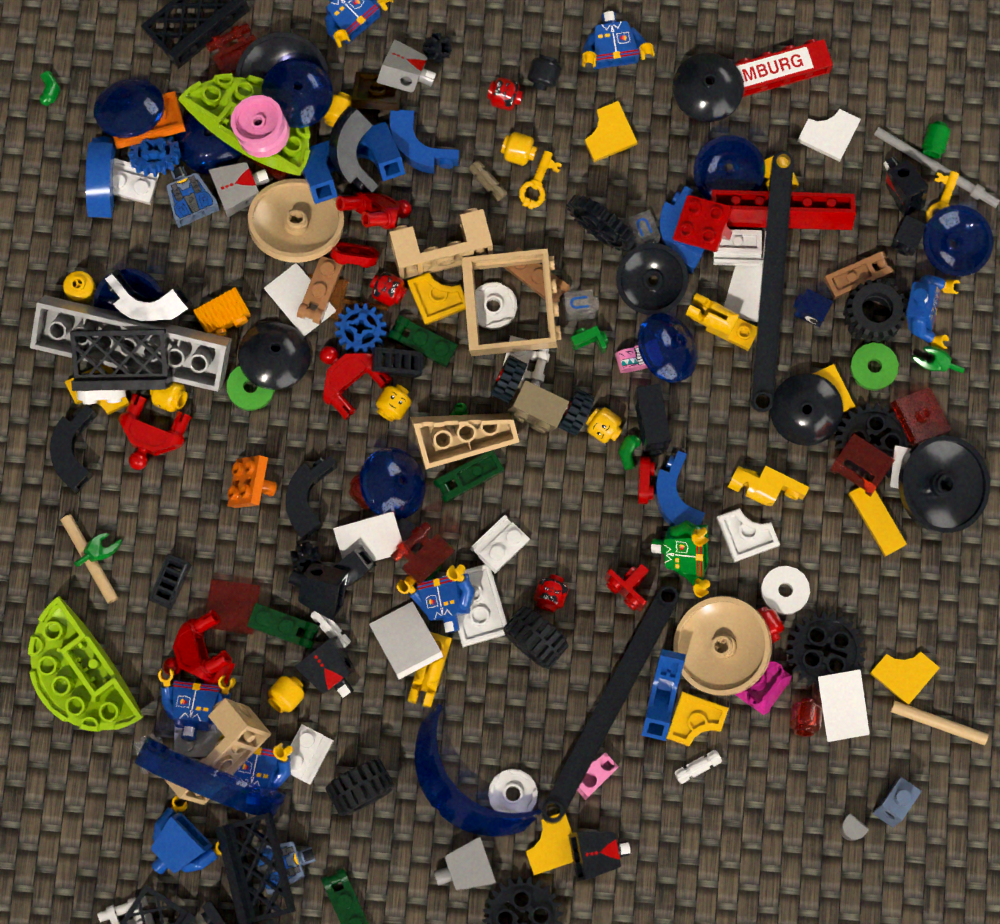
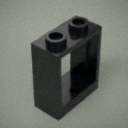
(652, 419)

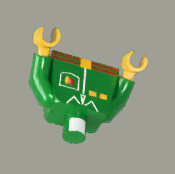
(686, 553)

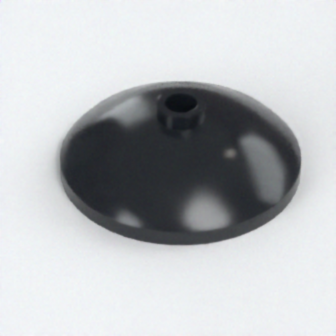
(703, 100)
(650, 261)
(270, 368)
(788, 414)

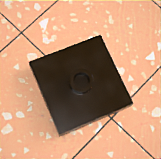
(372, 95)

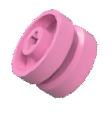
(260, 126)

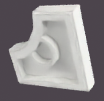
(830, 135)
(746, 537)

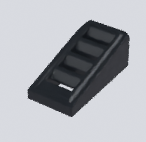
(412, 362)
(170, 559)

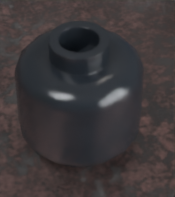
(544, 72)

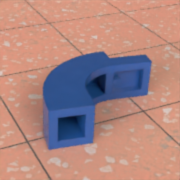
(412, 150)
(100, 177)
(667, 224)
(667, 497)
(663, 694)

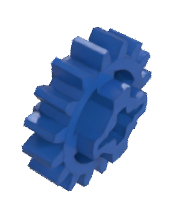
(155, 155)
(351, 327)

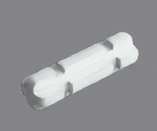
(330, 628)
(698, 766)

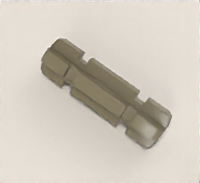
(487, 180)

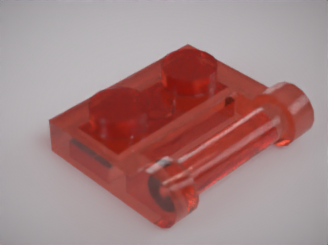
(867, 458)

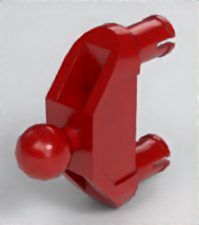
(375, 208)
(345, 373)
(147, 437)
(192, 652)

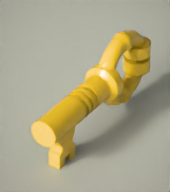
(949, 182)
(536, 183)

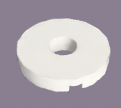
(506, 299)
(791, 577)
(517, 779)

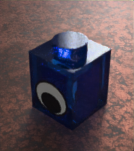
(812, 307)

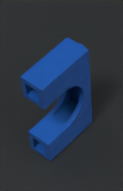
(375, 146)

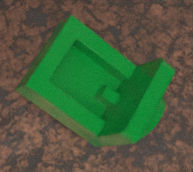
(584, 337)

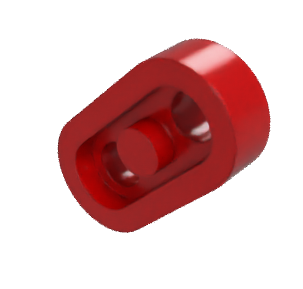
(354, 254)
(646, 469)

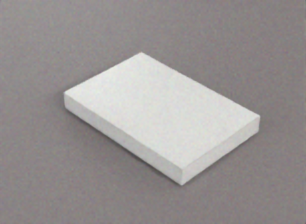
(486, 613)
(406, 640)

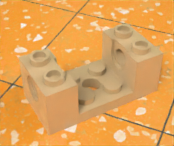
(412, 263)
(243, 736)

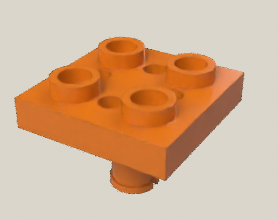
(249, 482)

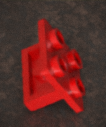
(703, 223)
(627, 586)

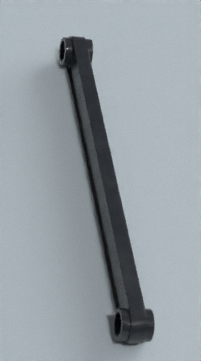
(772, 281)
(610, 704)

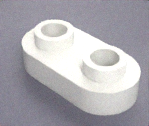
(91, 397)

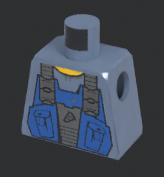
(189, 197)
(897, 801)
(293, 862)

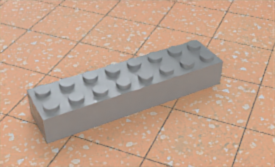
(193, 355)

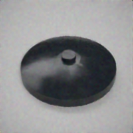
(274, 48)
(944, 484)

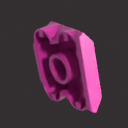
(767, 688)

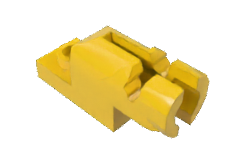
(722, 322)
(767, 485)
(429, 676)

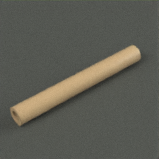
(93, 567)
(939, 722)

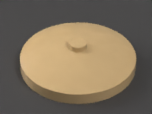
(290, 224)
(723, 645)

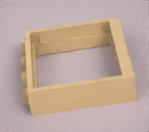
(473, 263)

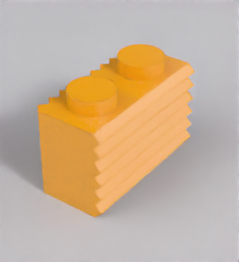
(223, 313)

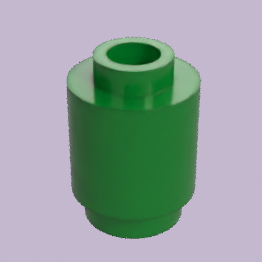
(936, 139)

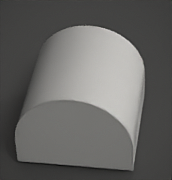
(852, 828)

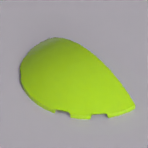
(214, 104)
(76, 673)

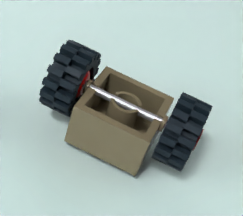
(538, 405)

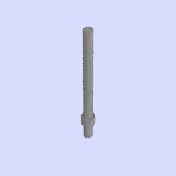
(977, 191)

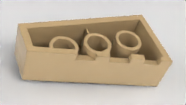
(461, 436)

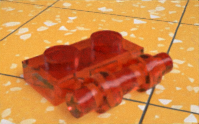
(228, 57)
(426, 559)

